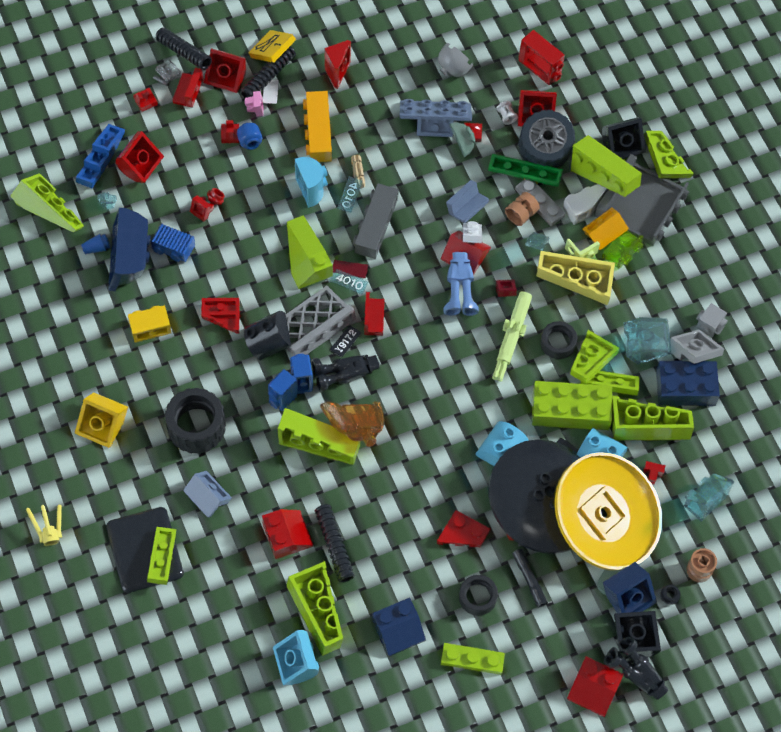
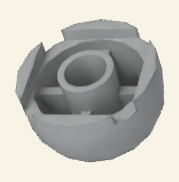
(453, 62)

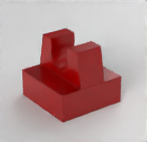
(145, 99)
(229, 132)
(201, 208)
(653, 470)

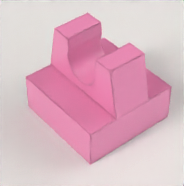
(255, 104)

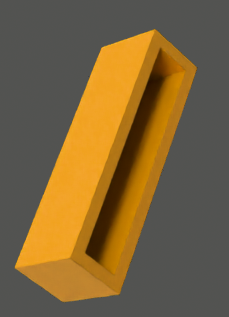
(318, 126)

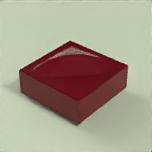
(506, 288)

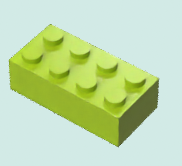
(572, 405)

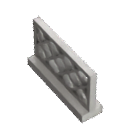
(336, 321)

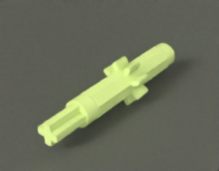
(514, 329)

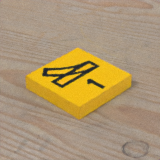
(272, 46)

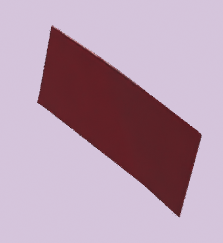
(354, 269)

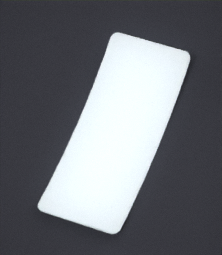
(270, 92)

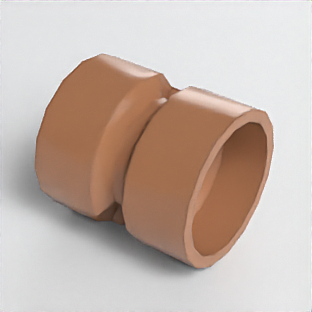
(522, 208)
(701, 565)

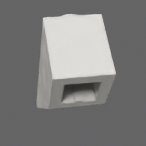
(583, 204)

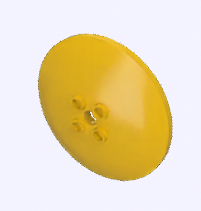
(631, 508)

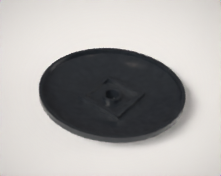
(519, 494)

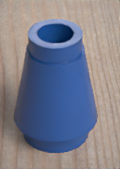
(96, 244)

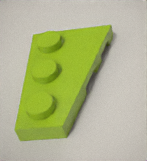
(664, 158)
(592, 357)

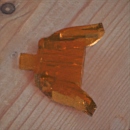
(356, 421)

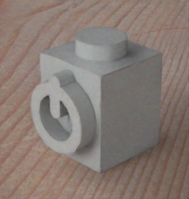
(711, 320)

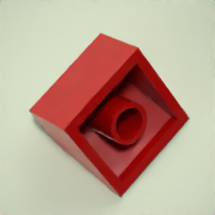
(286, 532)
(595, 686)

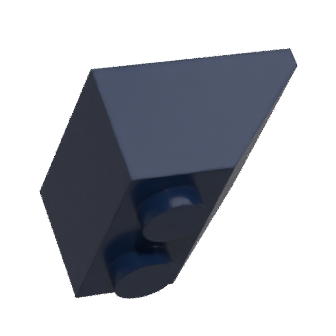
(630, 590)
(398, 627)

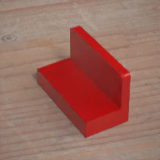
(188, 88)
(374, 316)

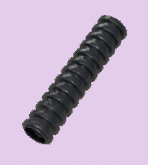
(183, 48)
(267, 73)
(334, 543)

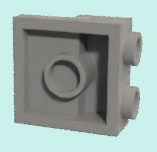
(695, 347)

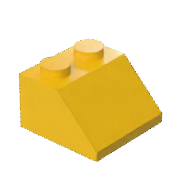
(100, 419)

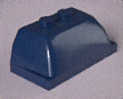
(128, 248)

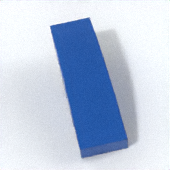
(100, 156)

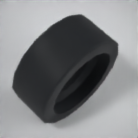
(562, 327)
(478, 580)

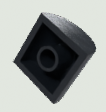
(624, 137)
(267, 335)
(642, 628)

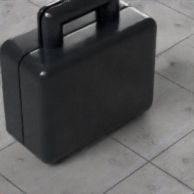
(132, 547)

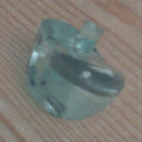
(107, 200)

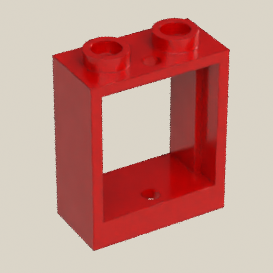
(541, 57)

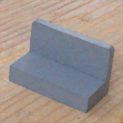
(466, 202)
(206, 493)

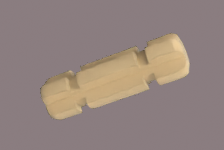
(358, 169)

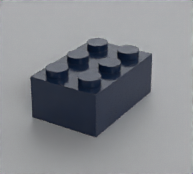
(687, 383)

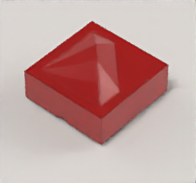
(477, 130)

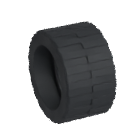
(189, 400)

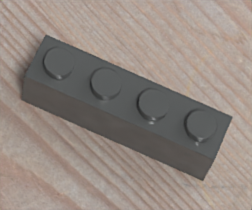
(376, 221)

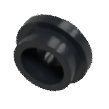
(670, 589)

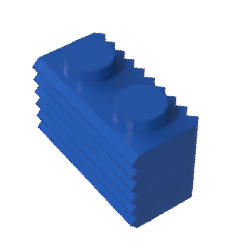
(172, 243)
(302, 372)
(282, 390)

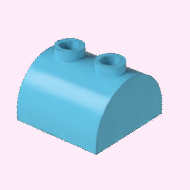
(311, 179)
(499, 441)
(600, 443)
(296, 658)

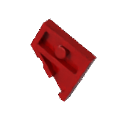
(222, 312)
(463, 531)

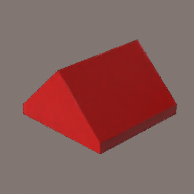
(337, 61)
(225, 71)
(475, 251)

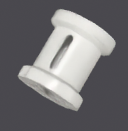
(507, 112)

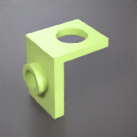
(588, 252)

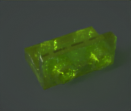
(623, 248)

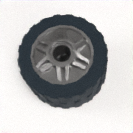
(547, 139)

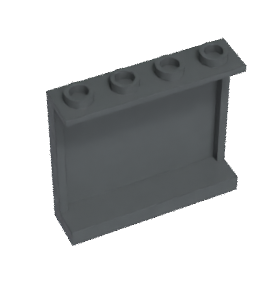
(647, 207)

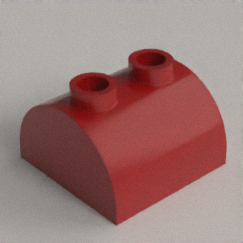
(534, 102)
(139, 158)

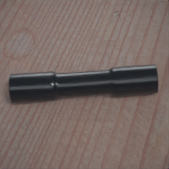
(535, 589)

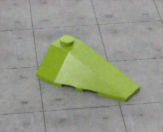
(38, 197)

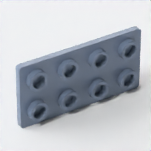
(435, 117)

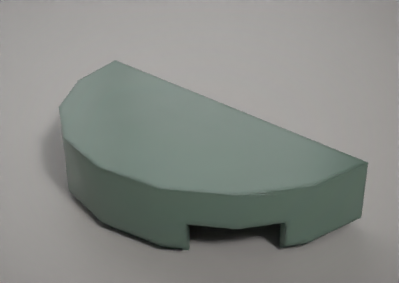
(464, 137)

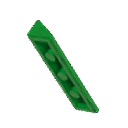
(525, 170)

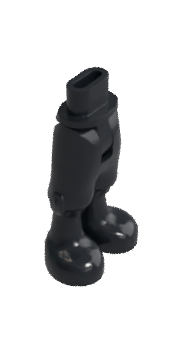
(347, 368)
(640, 672)

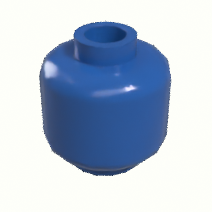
(249, 136)

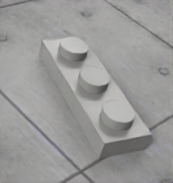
(548, 208)

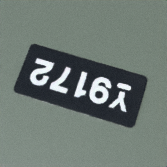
(345, 341)

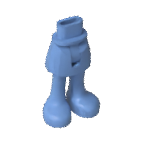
(460, 274)

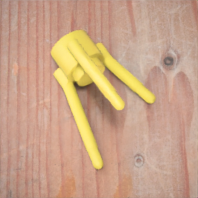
(50, 535)

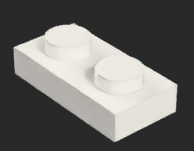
(472, 232)

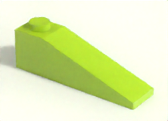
(307, 256)

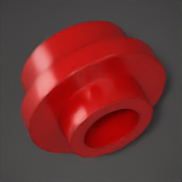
(216, 196)

